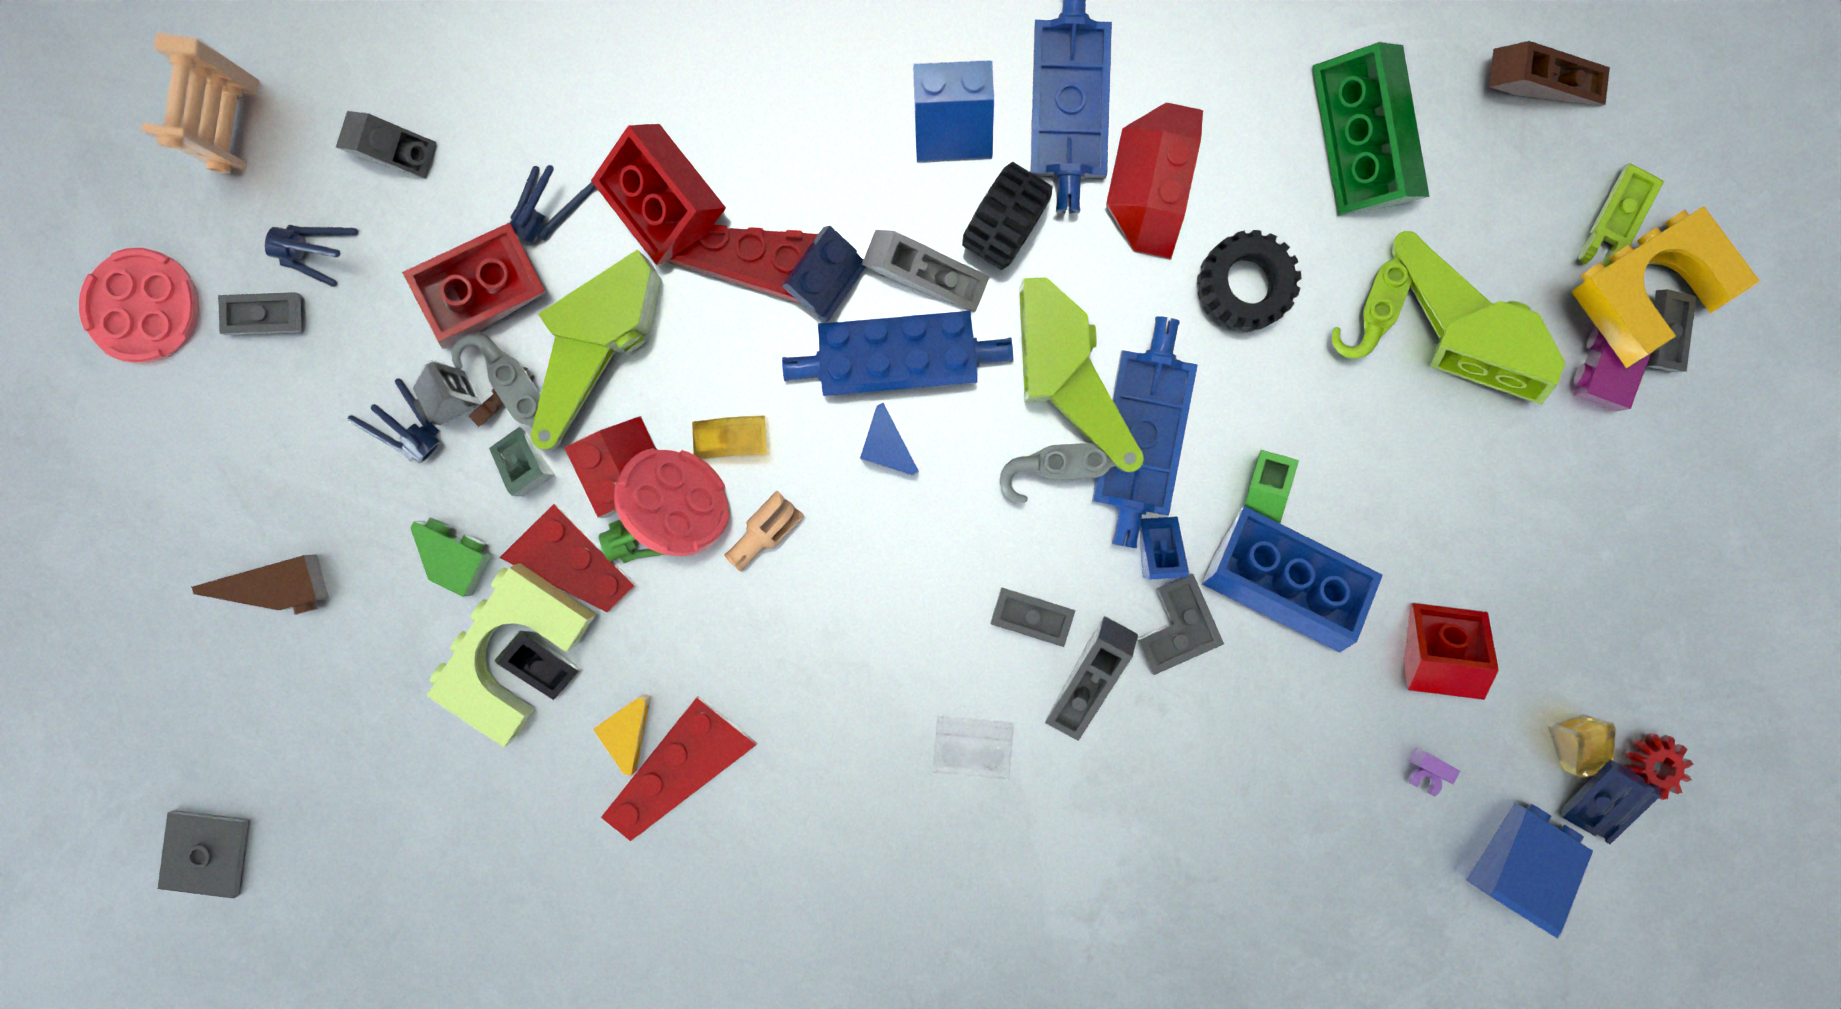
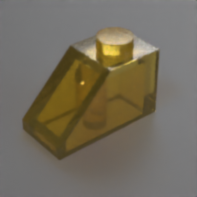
(731, 437)
(1583, 744)

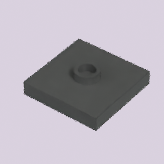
(203, 854)

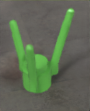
(620, 544)

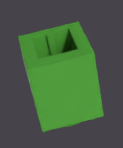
(1271, 484)
(448, 559)

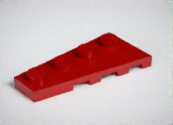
(747, 256)
(682, 763)

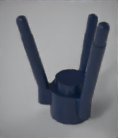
(527, 220)
(291, 245)
(416, 440)

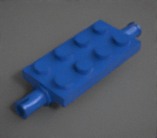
(1070, 100)
(897, 354)
(1154, 401)

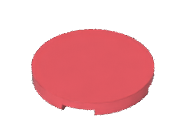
(139, 305)
(671, 502)

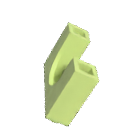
(466, 682)

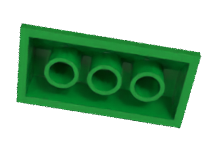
(1371, 129)

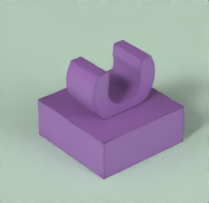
(1434, 769)

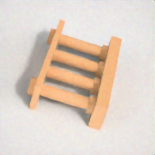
(209, 102)

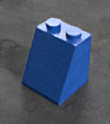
(953, 110)
(1533, 867)

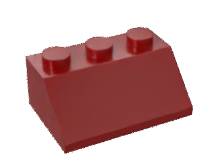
(657, 192)

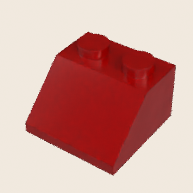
(602, 458)
(1449, 651)

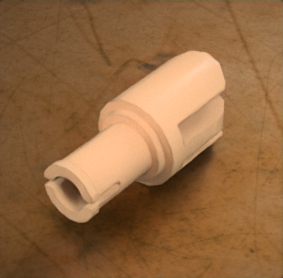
(764, 529)

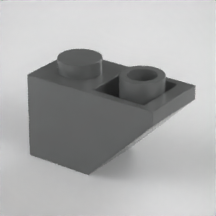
(385, 143)

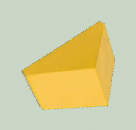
(624, 734)

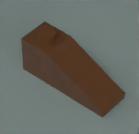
(1548, 74)
(278, 586)

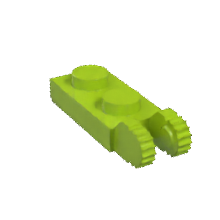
(1622, 212)

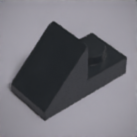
(536, 664)

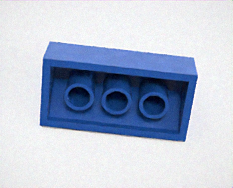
(1293, 580)

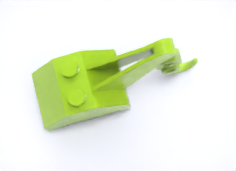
(1479, 340)

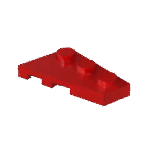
(569, 560)

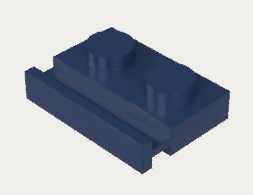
(825, 273)
(1610, 801)

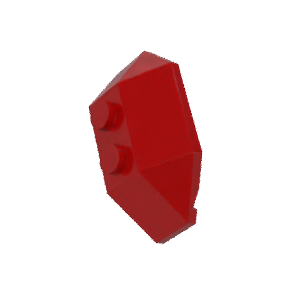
(1155, 177)

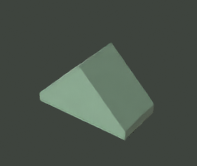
(520, 463)

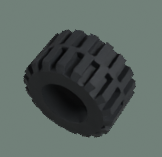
(1007, 215)
(1275, 263)

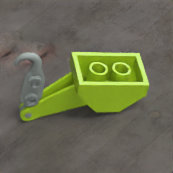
(588, 327)
(1058, 369)

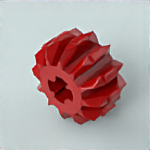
(1662, 751)

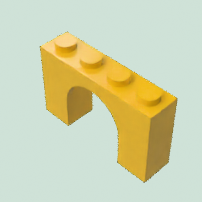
(1690, 246)

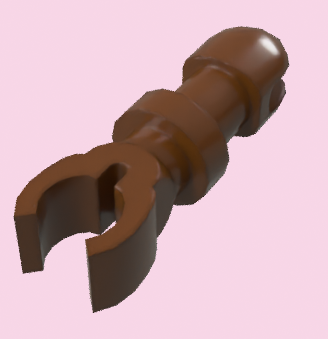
(488, 407)

